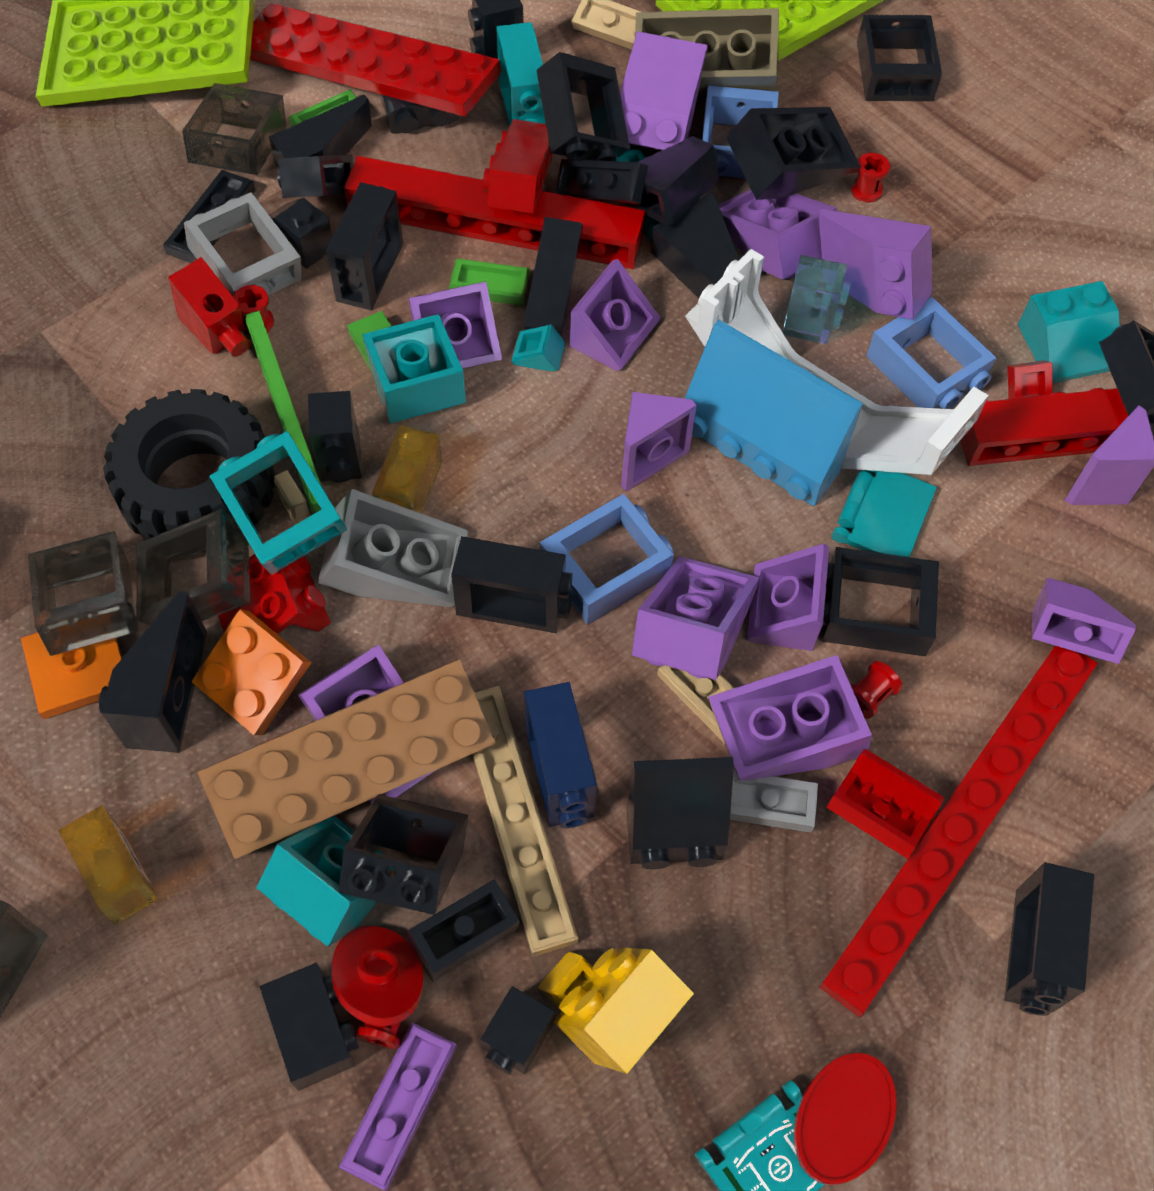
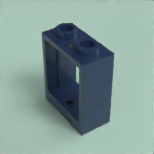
(560, 755)

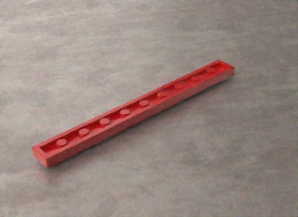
(956, 831)

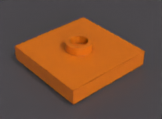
(71, 677)

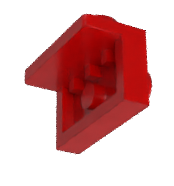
(885, 803)

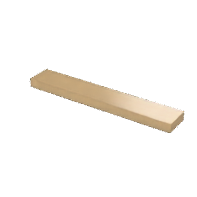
(521, 833)

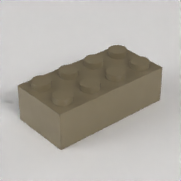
(739, 42)

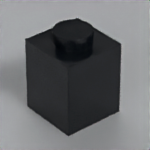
(516, 1032)

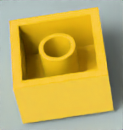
(622, 1007)

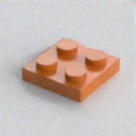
(251, 672)

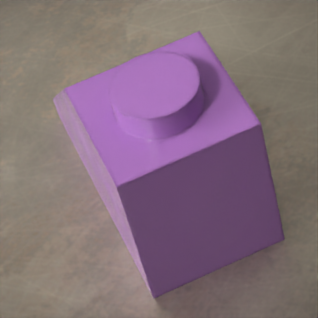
(1080, 622)

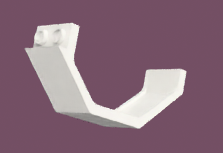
(884, 436)

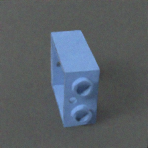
(723, 108)
(888, 355)
(594, 602)

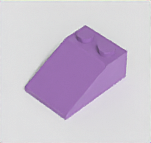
(661, 90)
(775, 229)
(884, 260)
(693, 617)
(351, 683)
(792, 721)

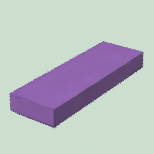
(398, 1107)

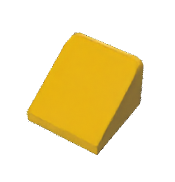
(569, 973)

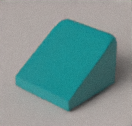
(539, 348)

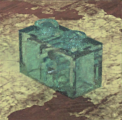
(815, 299)

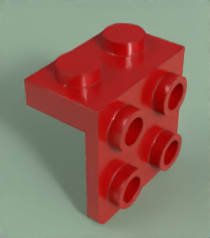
(283, 598)

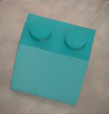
(1067, 329)
(415, 368)
(306, 881)

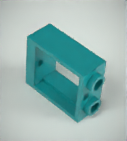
(519, 80)
(301, 537)

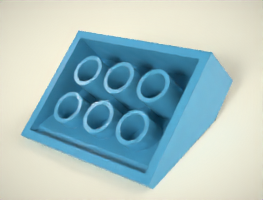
(771, 414)

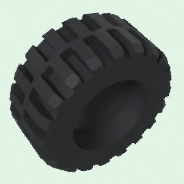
(172, 430)

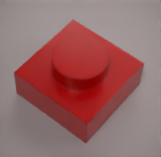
(1030, 379)

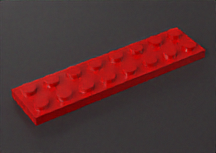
(372, 59)

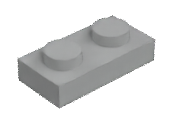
(775, 802)

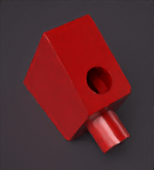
(208, 309)

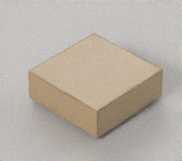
(291, 497)

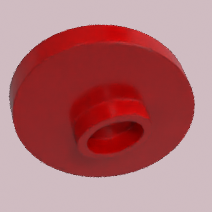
(377, 975)
(845, 1119)

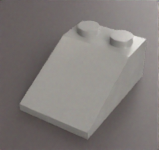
(391, 553)

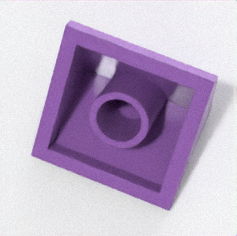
(612, 318)
(467, 320)
(655, 435)
(1117, 465)
(790, 599)

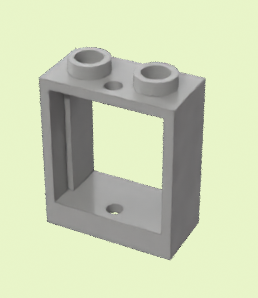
(270, 273)

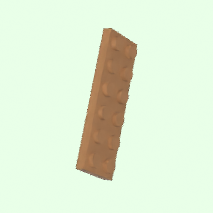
(345, 758)

